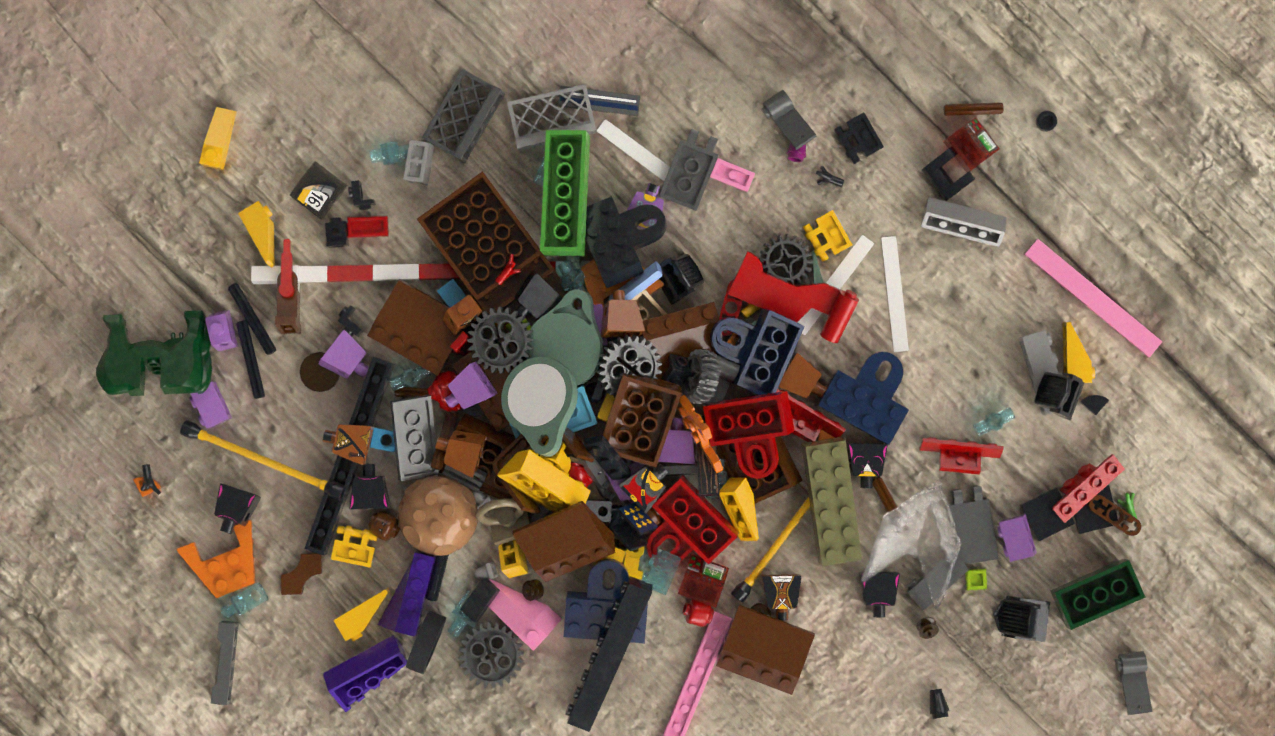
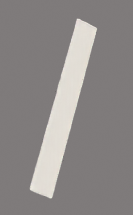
(634, 149)
(840, 276)
(895, 294)

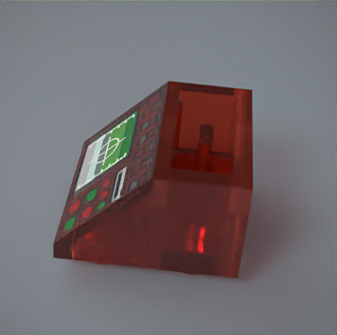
(971, 145)
(703, 581)

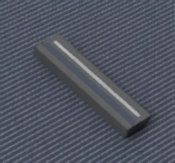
(604, 101)

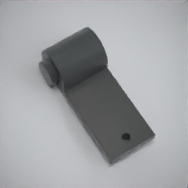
(788, 119)
(728, 373)
(919, 591)
(1134, 682)

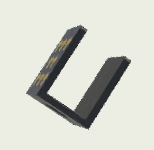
(631, 526)

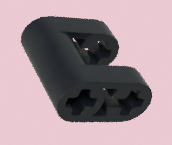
(941, 180)

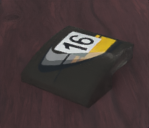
(318, 190)

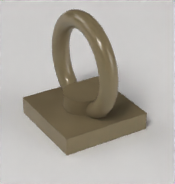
(503, 518)

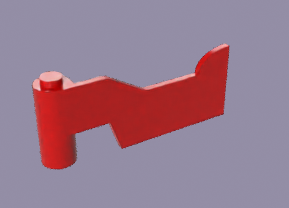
(792, 300)

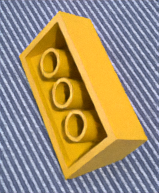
(543, 481)

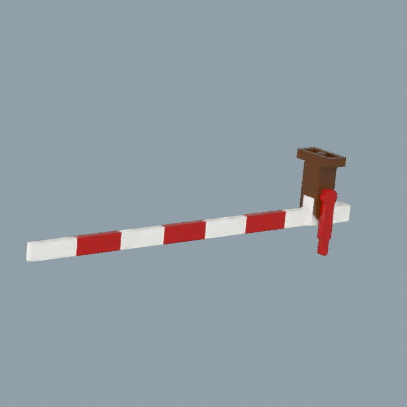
(290, 276)

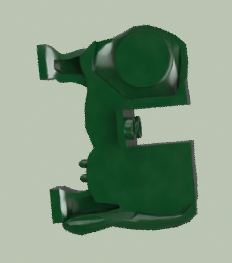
(180, 361)

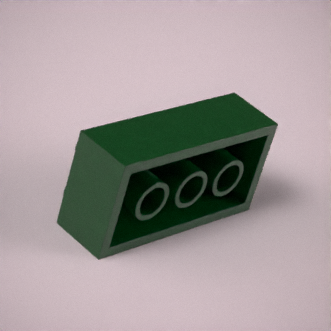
(1097, 594)

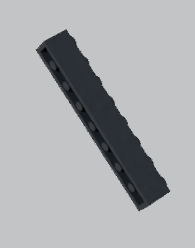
(609, 653)

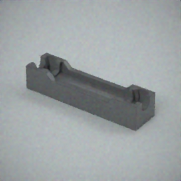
(228, 638)

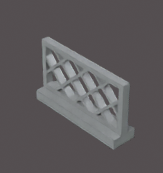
(538, 138)

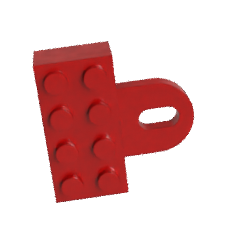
(751, 425)
(690, 523)

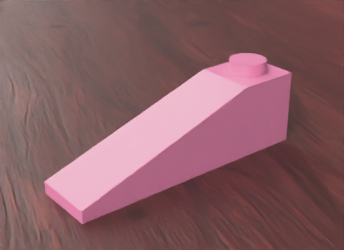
(527, 619)

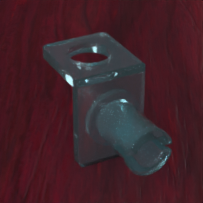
(244, 602)
(462, 619)

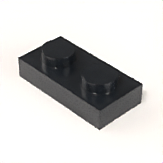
(480, 599)

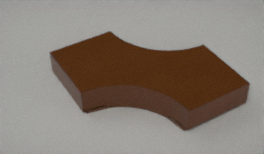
(293, 582)

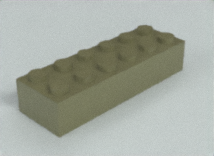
(831, 501)

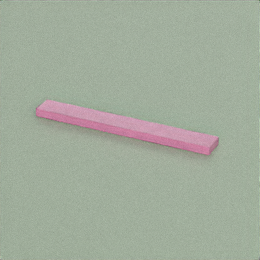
(1093, 298)
(698, 675)

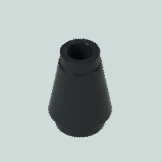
(938, 704)

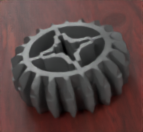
(788, 271)
(703, 378)

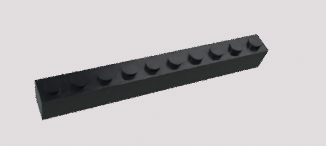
(344, 469)

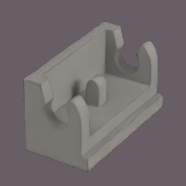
(418, 162)

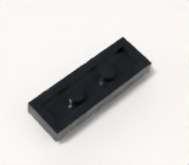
(607, 457)

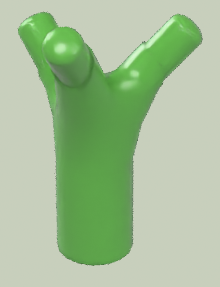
(1128, 505)

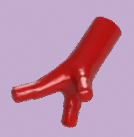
(507, 271)

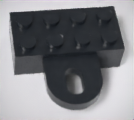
(615, 238)

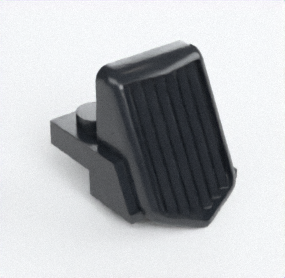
(680, 277)
(1059, 393)
(1022, 618)

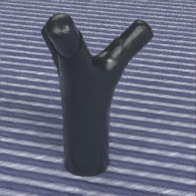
(829, 178)
(148, 481)

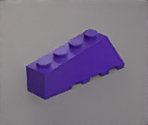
(408, 601)
(364, 671)

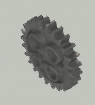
(483, 345)
(641, 352)
(473, 660)

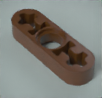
(1124, 528)

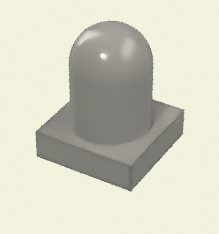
(480, 498)
(486, 571)

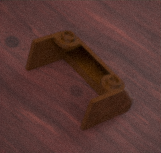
(573, 446)

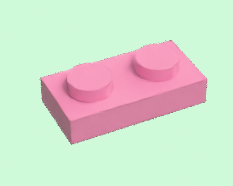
(732, 175)

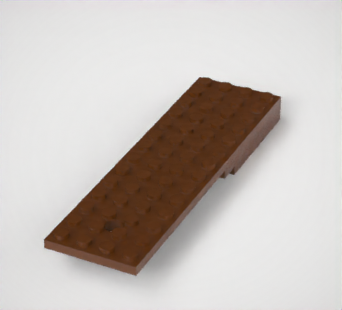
(476, 238)

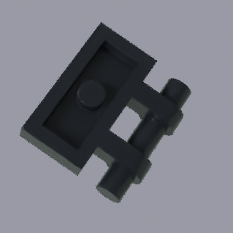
(864, 135)

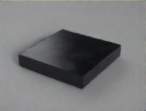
(1041, 516)
(1088, 521)

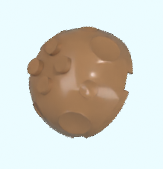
(437, 515)

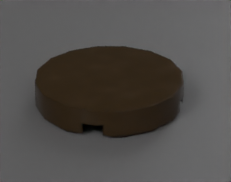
(316, 376)

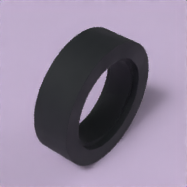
(426, 642)

